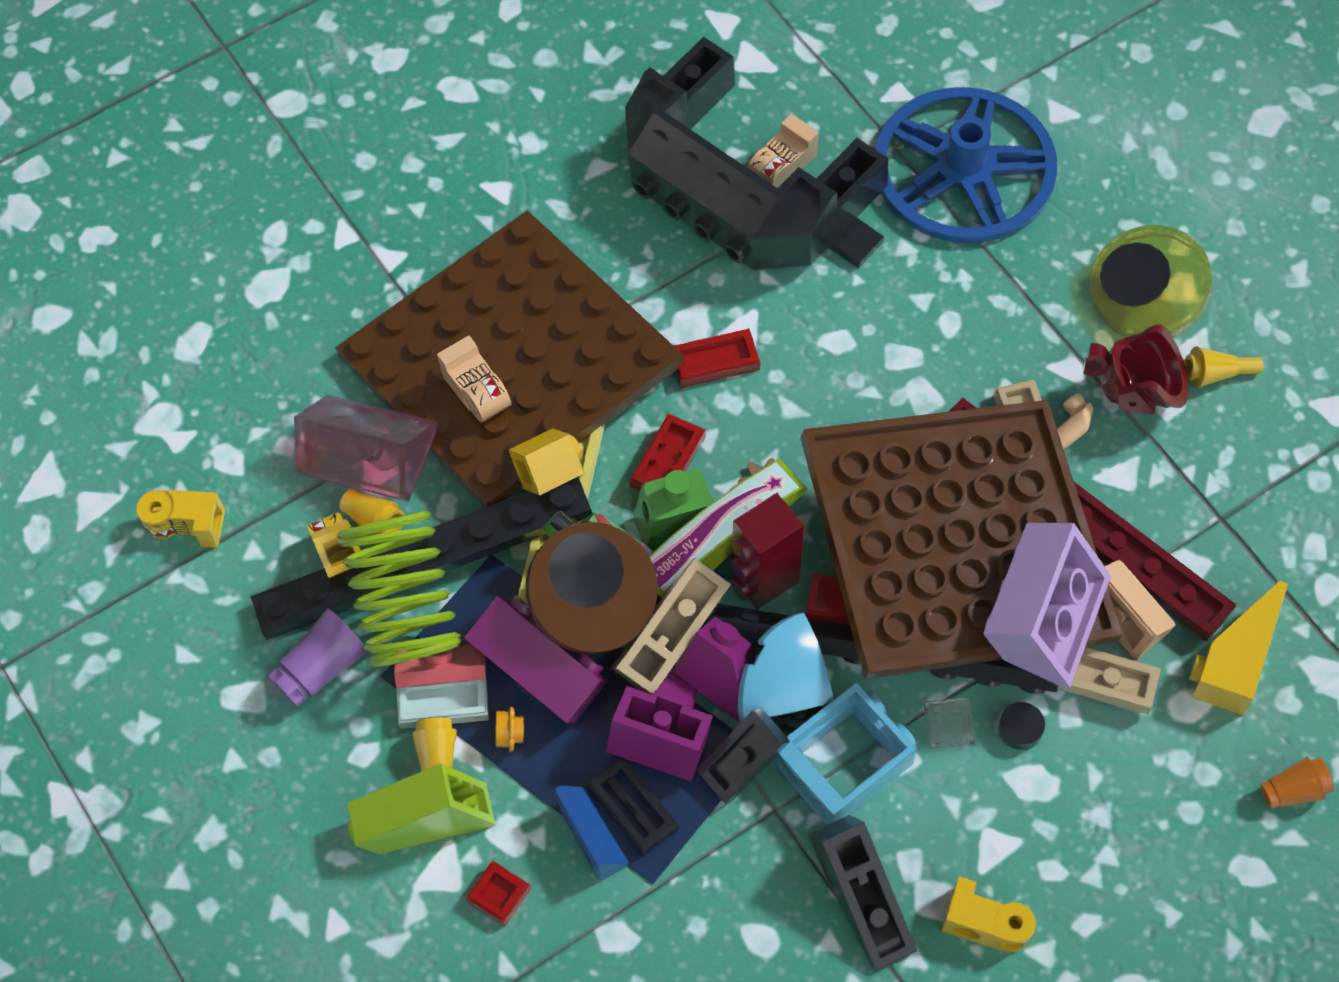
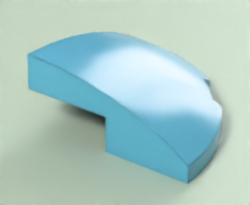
(786, 673)

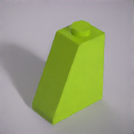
(420, 810)

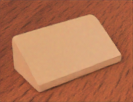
(1138, 613)

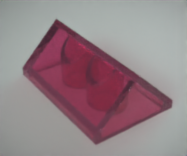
(362, 446)

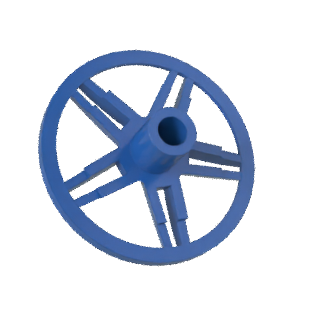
(968, 161)

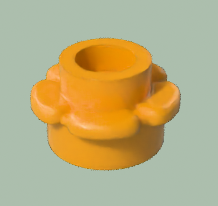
(508, 729)

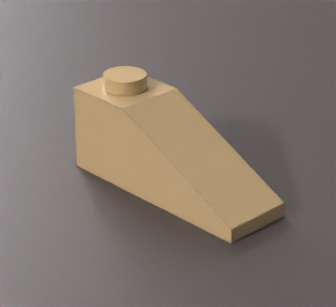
(671, 627)

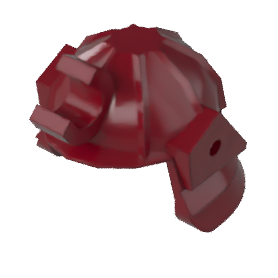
(1141, 371)

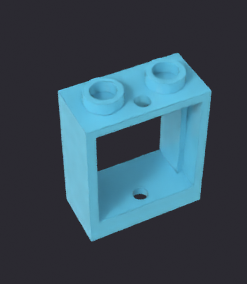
(809, 781)

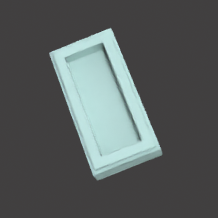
(457, 700)

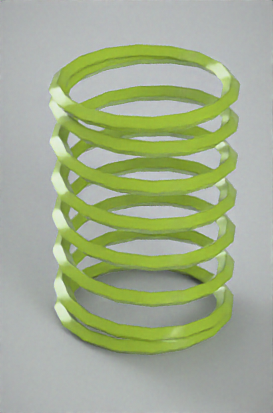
(421, 647)

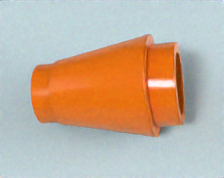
(1298, 784)

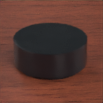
(1021, 725)

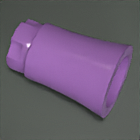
(317, 658)

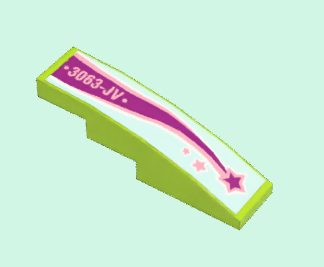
(711, 531)

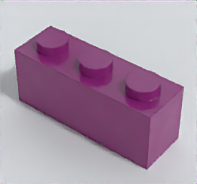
(542, 667)

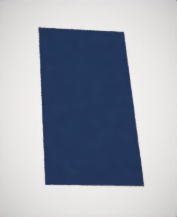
(576, 752)

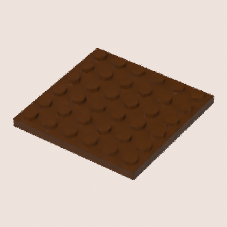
(540, 323)
(929, 524)

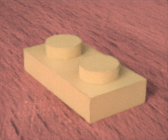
(1115, 680)

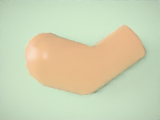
(1077, 422)

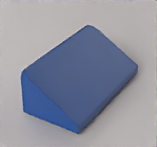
(590, 830)

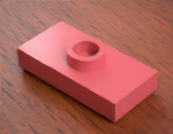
(450, 666)

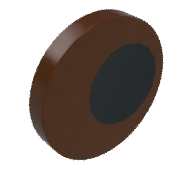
(591, 588)

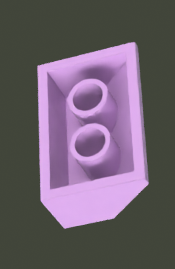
(1048, 602)

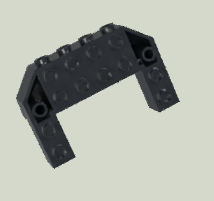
(721, 196)

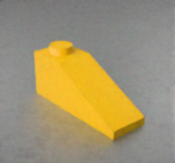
(1237, 656)

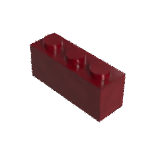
(766, 551)

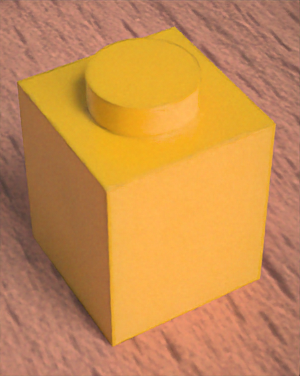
(547, 461)

